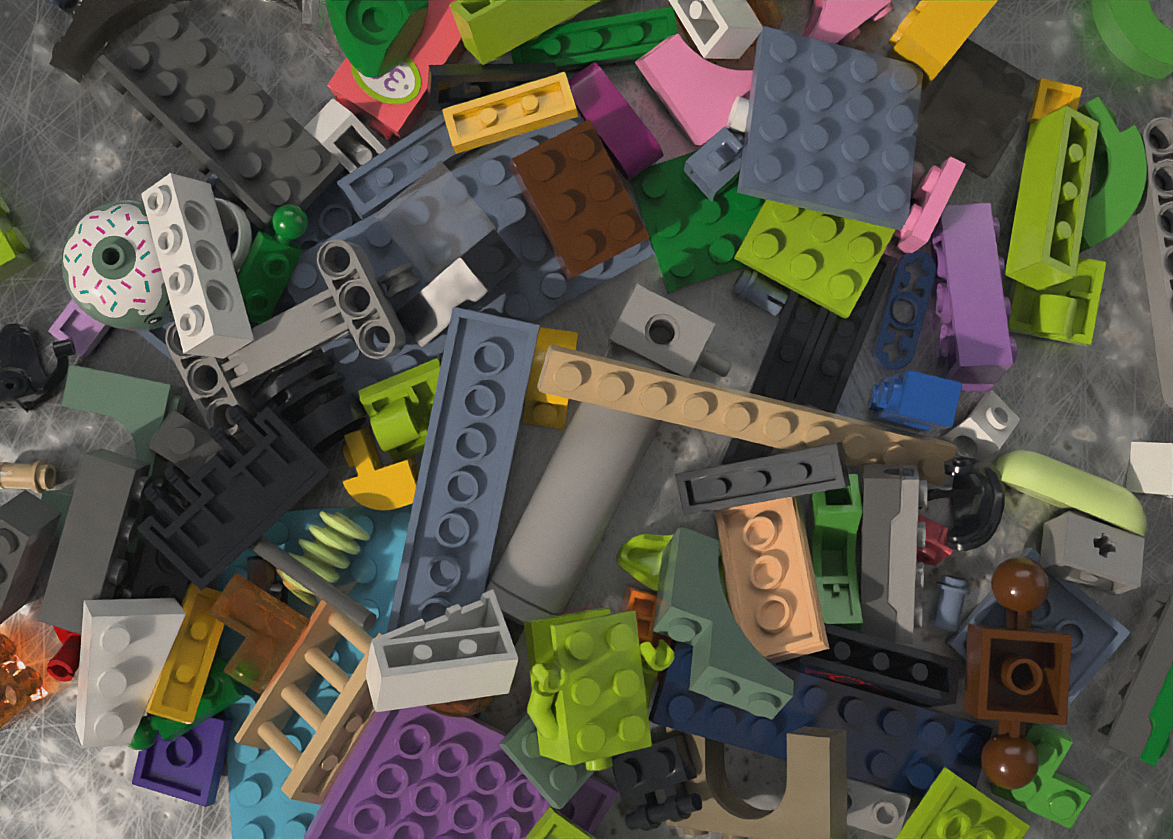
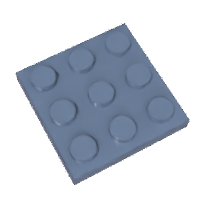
(1067, 610)

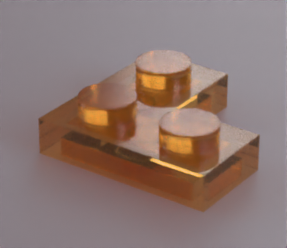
(269, 631)

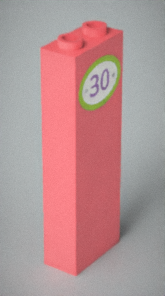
(399, 97)

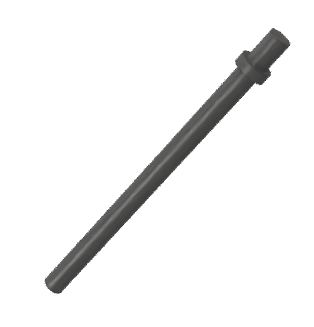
(306, 577)

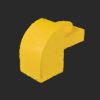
(540, 407)
(376, 484)

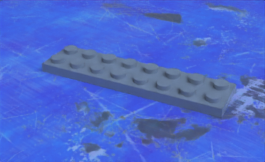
(464, 465)

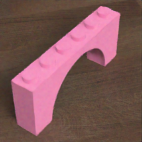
(703, 93)

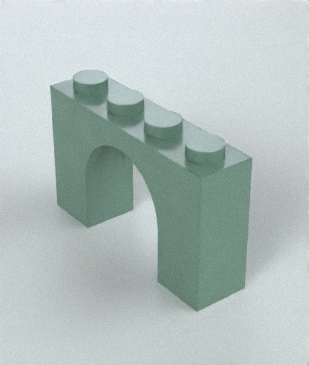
(138, 406)

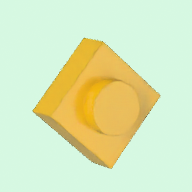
(1051, 96)

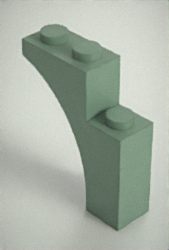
(696, 612)

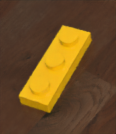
(510, 113)
(189, 660)

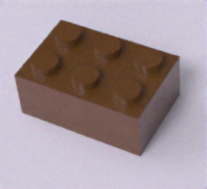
(578, 199)

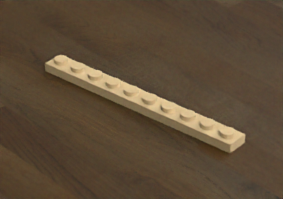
(735, 412)

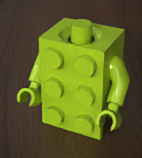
(591, 685)

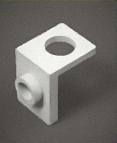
(987, 425)

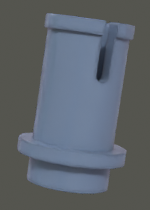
(757, 290)
(950, 602)

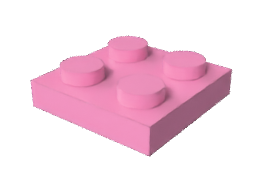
(932, 196)

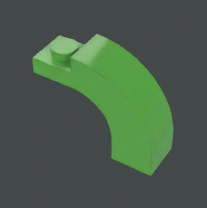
(1135, 35)
(1118, 179)
(832, 544)

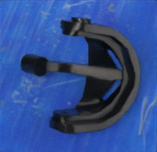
(20, 361)
(972, 529)

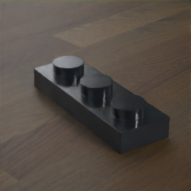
(465, 82)

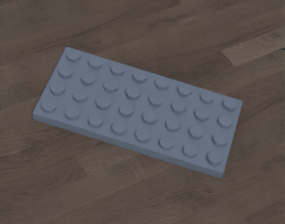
(523, 296)

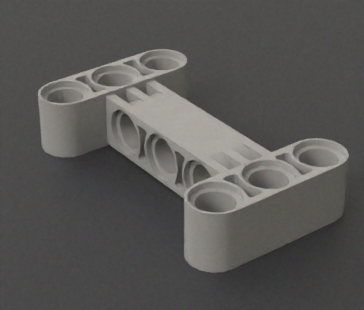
(293, 336)

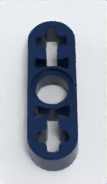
(902, 278)

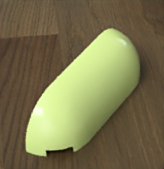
(1072, 489)

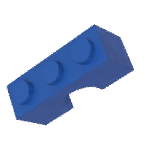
(915, 401)

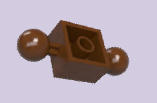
(1016, 673)

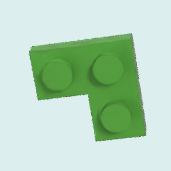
(1050, 792)

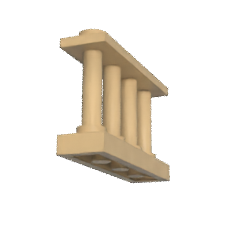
(336, 732)

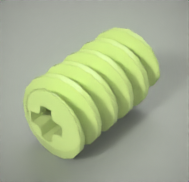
(326, 552)

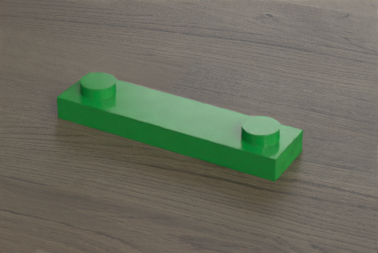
(599, 40)

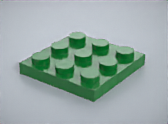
(687, 231)

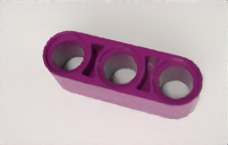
(616, 123)

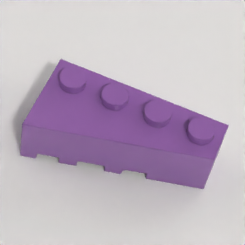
(971, 297)

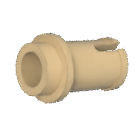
(34, 476)

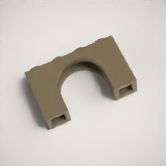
(813, 797)

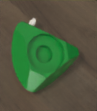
(376, 32)

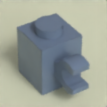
(716, 163)

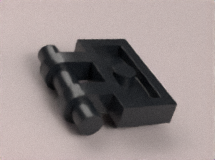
(651, 769)

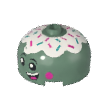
(114, 285)

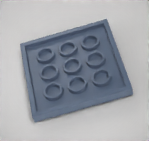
(831, 129)

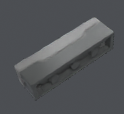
(889, 551)

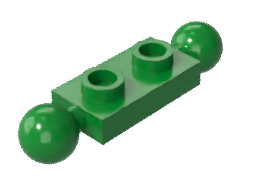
(271, 263)
(219, 693)

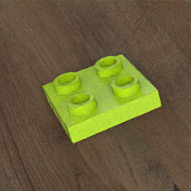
(1062, 310)
(402, 409)

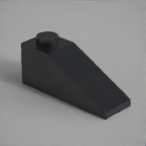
(458, 286)

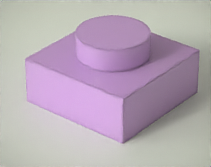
(80, 327)

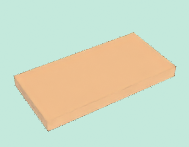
(771, 578)

